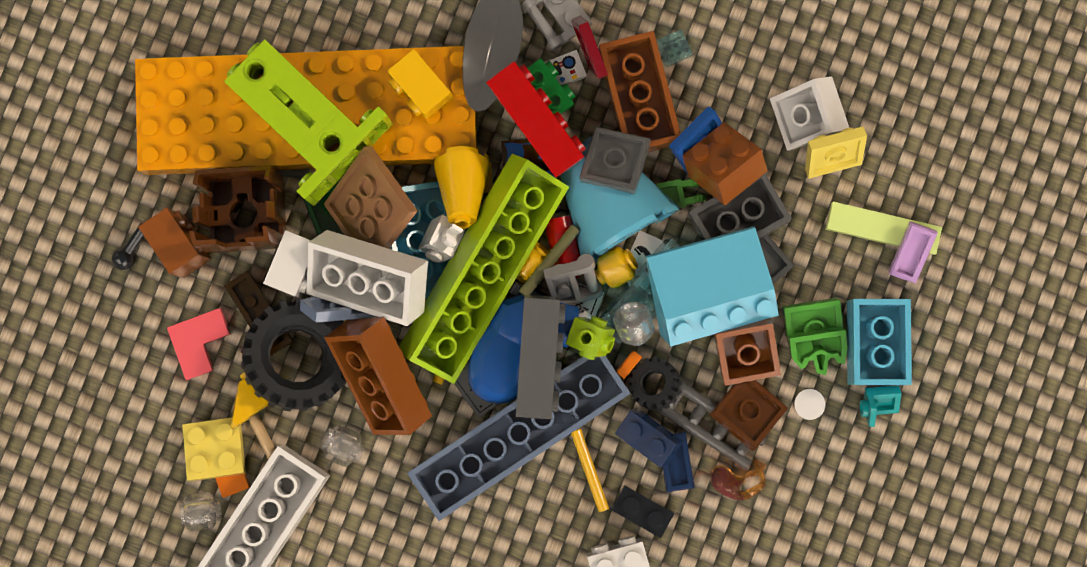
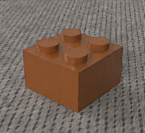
(724, 163)
(172, 243)
(748, 352)

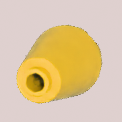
(462, 182)

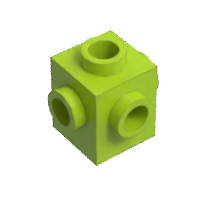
(591, 337)

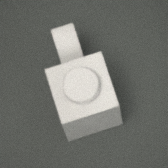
(441, 240)

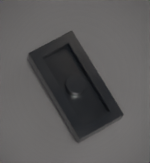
(642, 511)

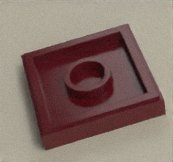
(589, 46)

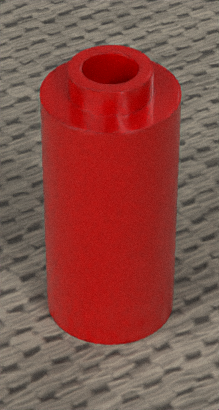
(554, 231)

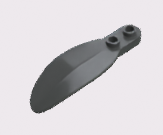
(489, 47)

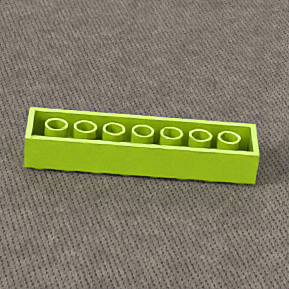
(483, 268)

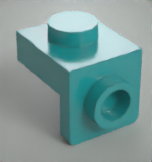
(880, 401)

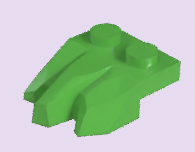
(815, 333)

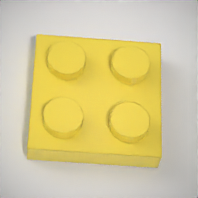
(835, 152)
(213, 449)

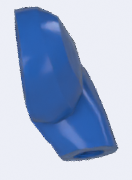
(496, 358)

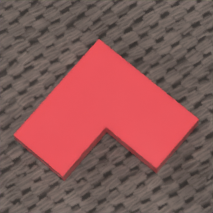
(190, 341)

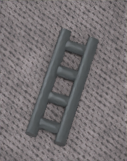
(691, 425)

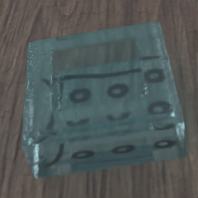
(674, 48)

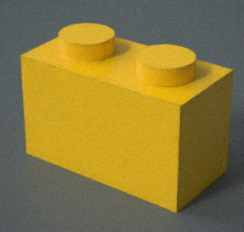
(419, 84)

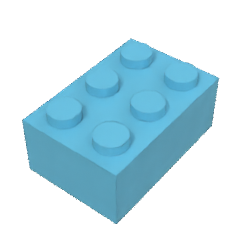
(879, 342)

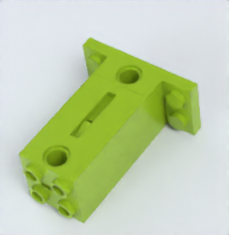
(304, 117)

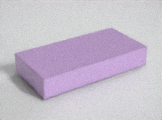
(912, 252)

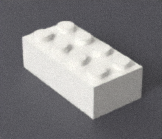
(366, 277)

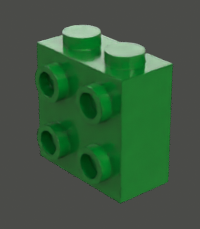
(545, 78)

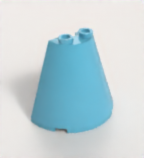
(611, 215)

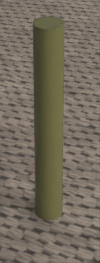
(549, 260)

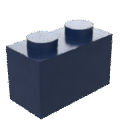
(649, 437)

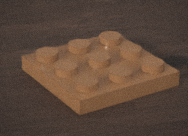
(370, 201)

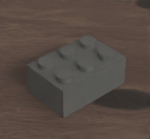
(754, 207)

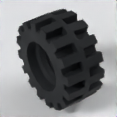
(639, 377)

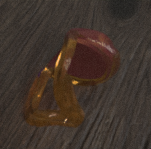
(729, 484)

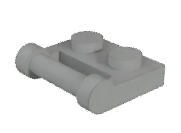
(562, 12)
(563, 283)

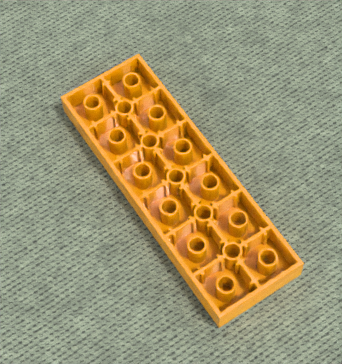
(199, 123)

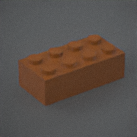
(640, 89)
(378, 376)

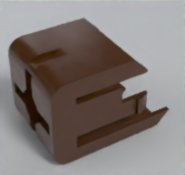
(225, 196)

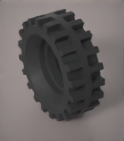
(259, 369)

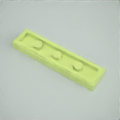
(872, 225)

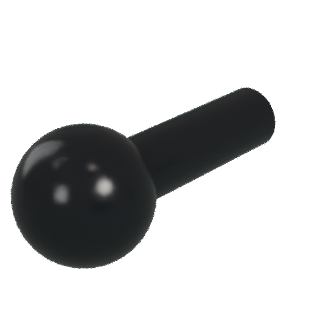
(124, 257)

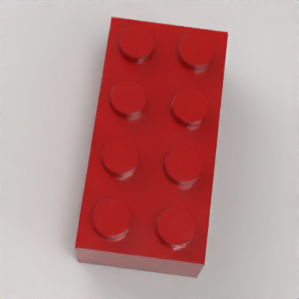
(535, 119)

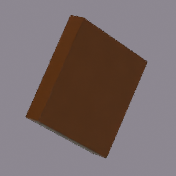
(749, 412)

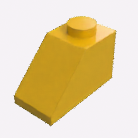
(245, 403)

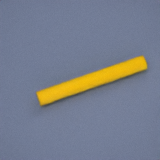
(589, 470)

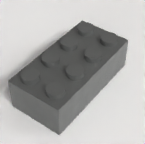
(538, 357)

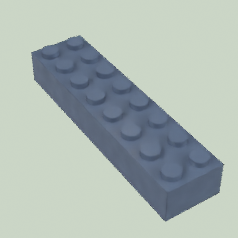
(511, 441)

